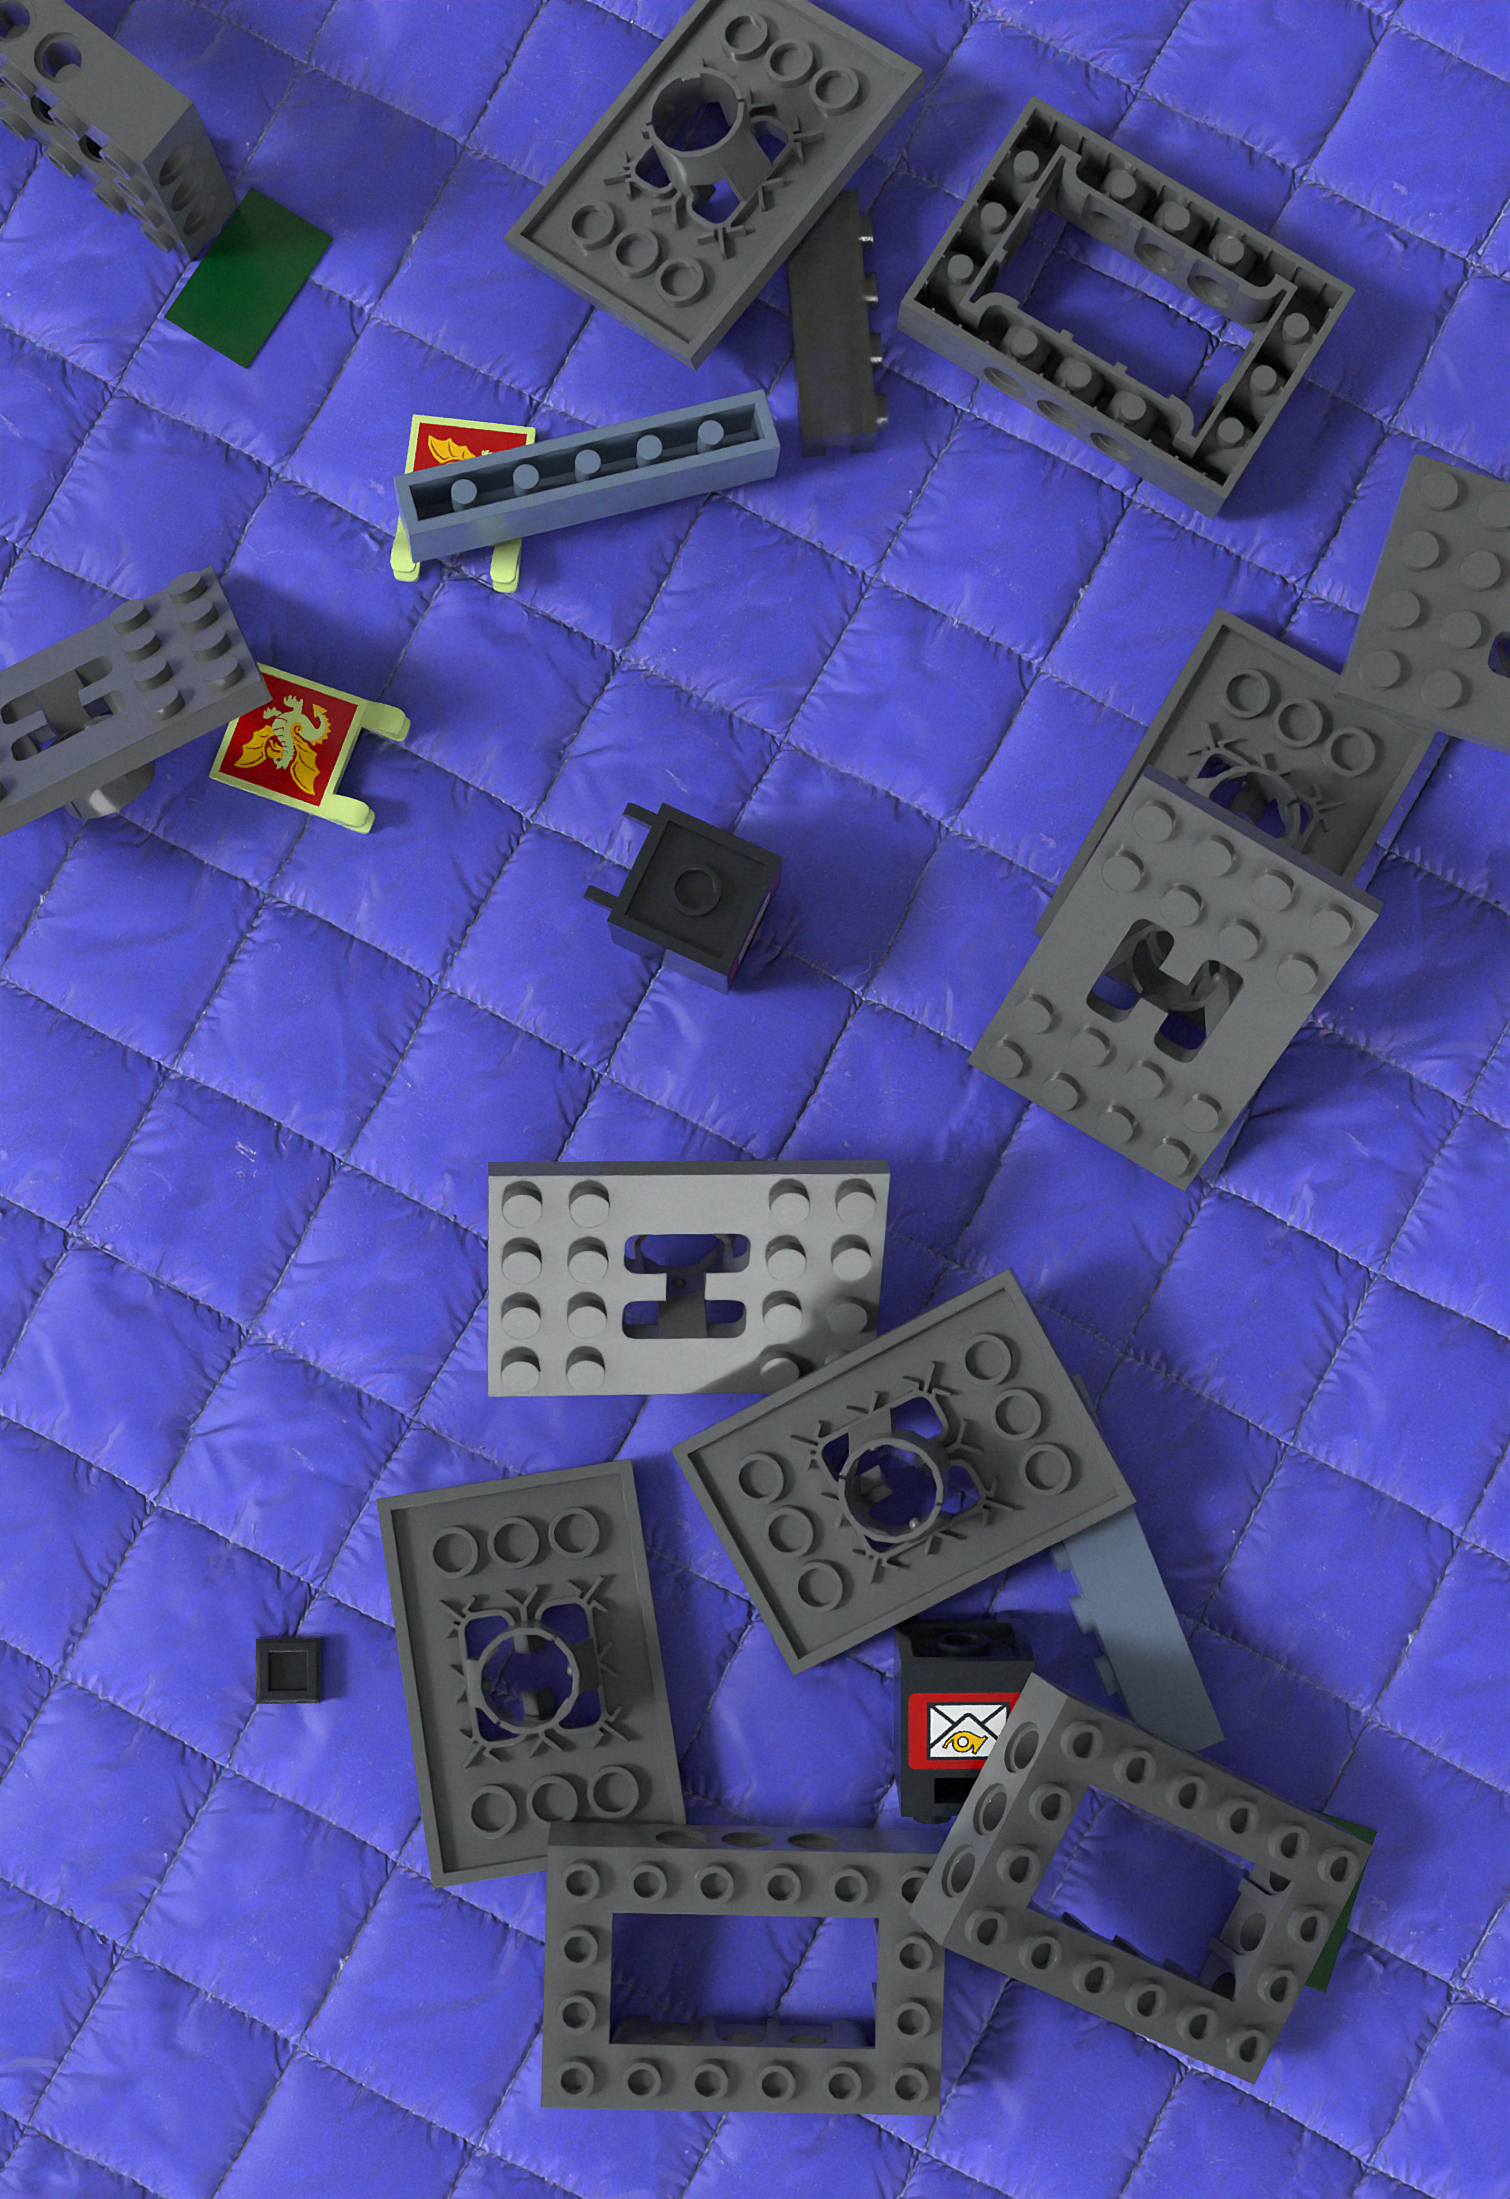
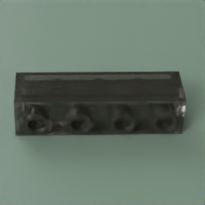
(831, 332)

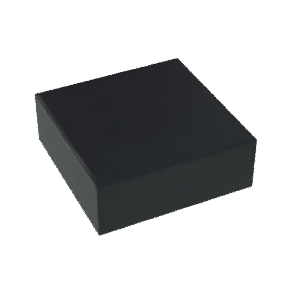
(289, 1670)

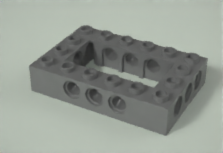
(112, 106)
(1167, 230)
(1015, 1819)
(739, 2066)

